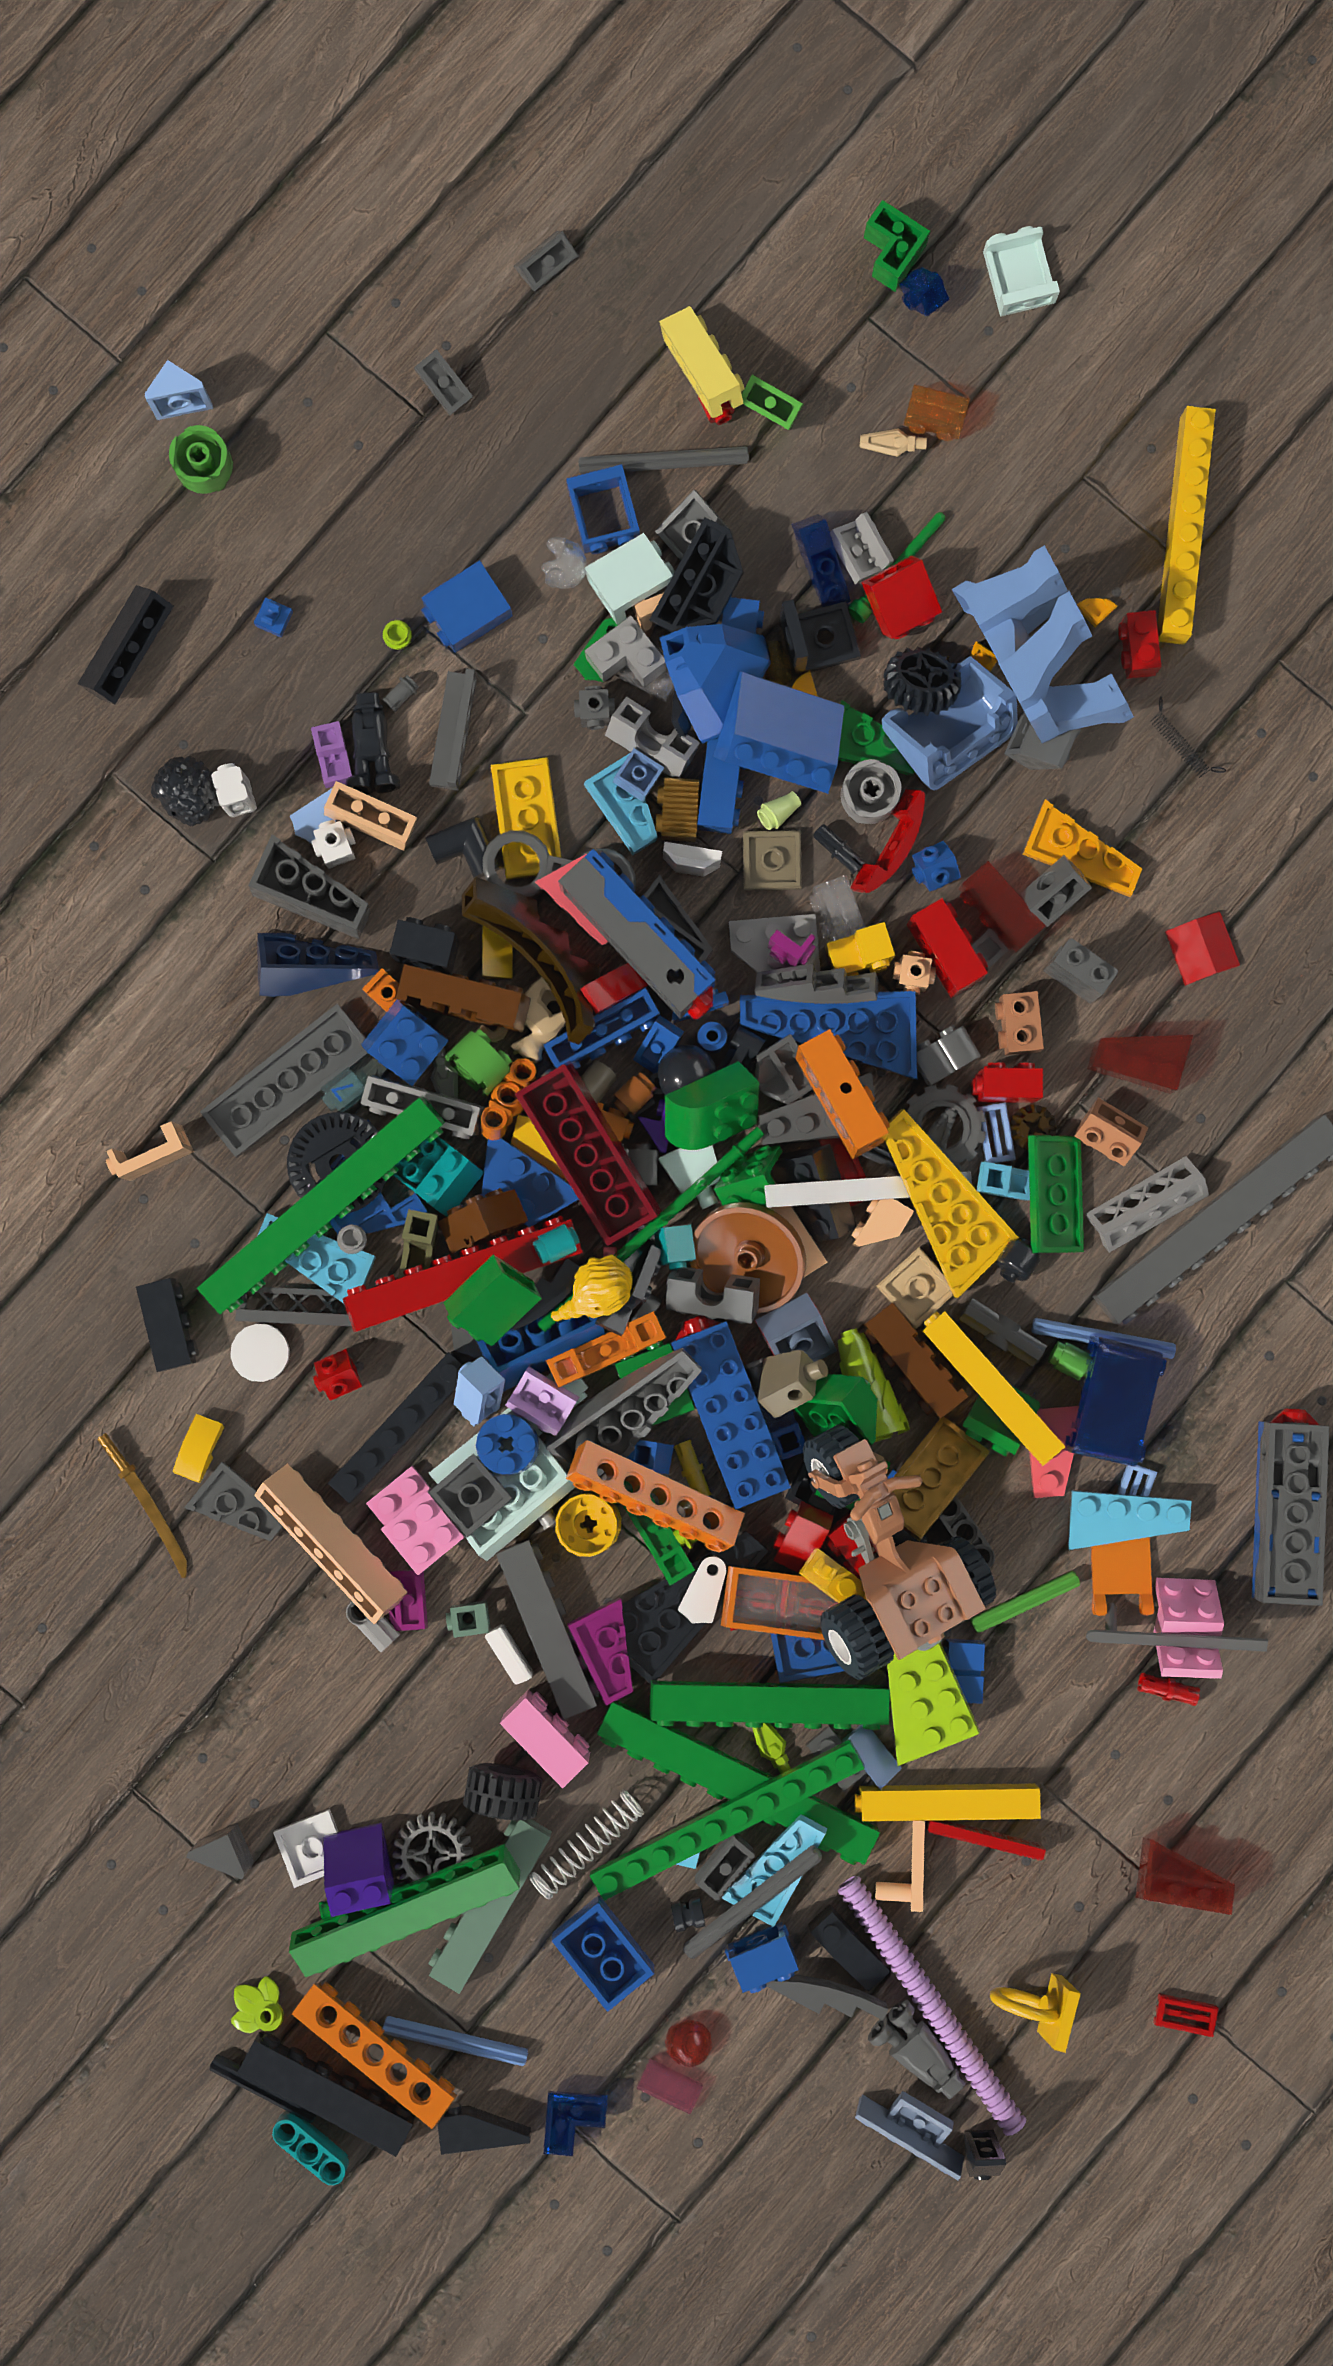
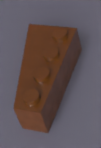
(462, 998)
(914, 1361)

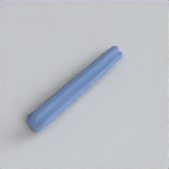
(1082, 1334)
(455, 2041)

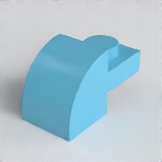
(1003, 1181)

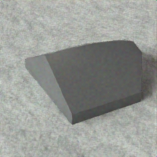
(780, 1073)

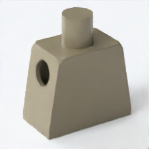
(789, 1381)

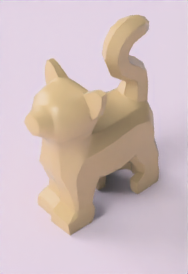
(539, 1020)

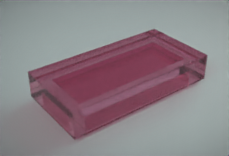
(669, 2086)

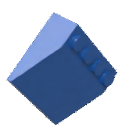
(781, 733)

